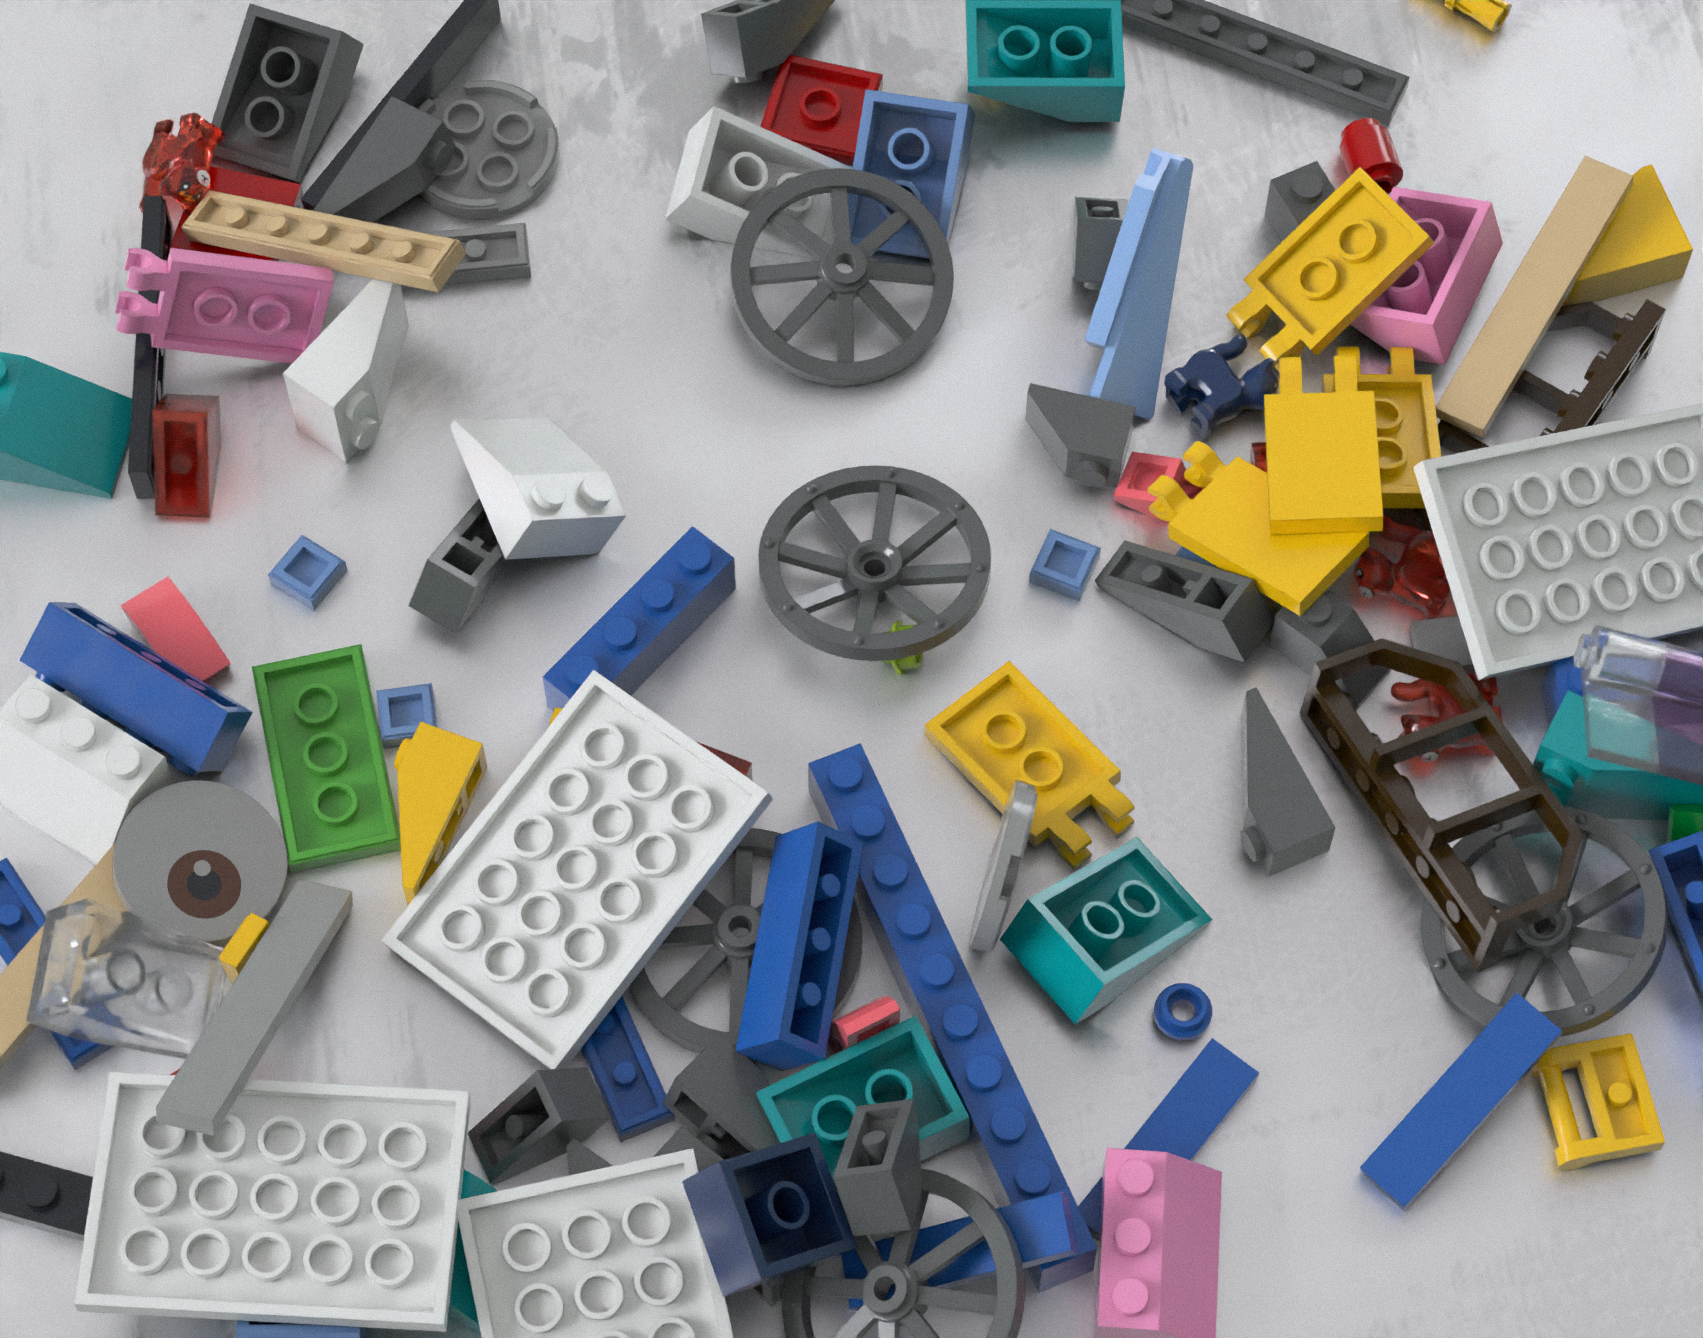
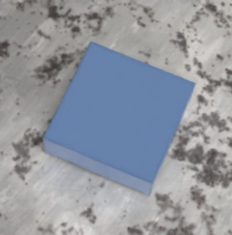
(1064, 565)
(308, 572)
(403, 710)

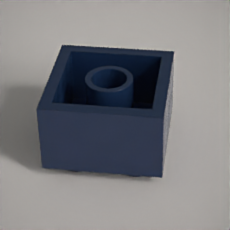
(769, 1214)

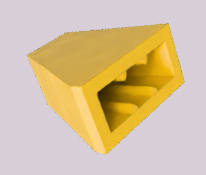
(1639, 247)

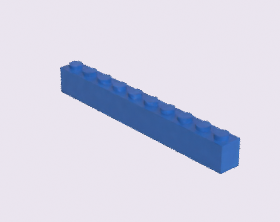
(944, 999)

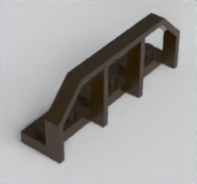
(1606, 375)
(1392, 802)

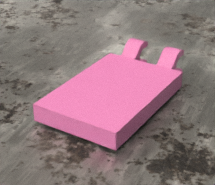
(225, 304)

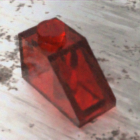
(186, 454)

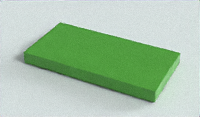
(326, 758)

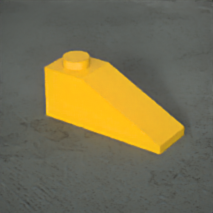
(435, 788)

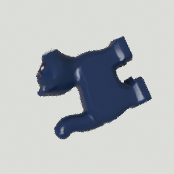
(1217, 388)

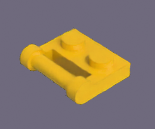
(1615, 1098)

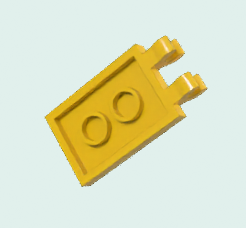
(1330, 268)
(1404, 423)
(1322, 454)
(1232, 531)
(1014, 733)

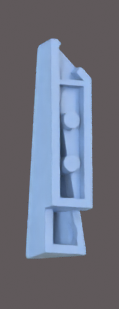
(1139, 286)

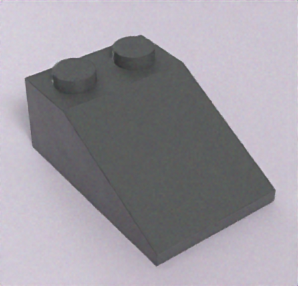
(283, 91)

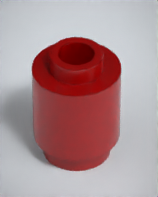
(1371, 148)

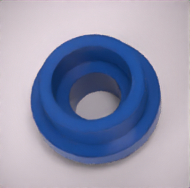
(1185, 996)

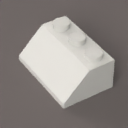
(72, 769)

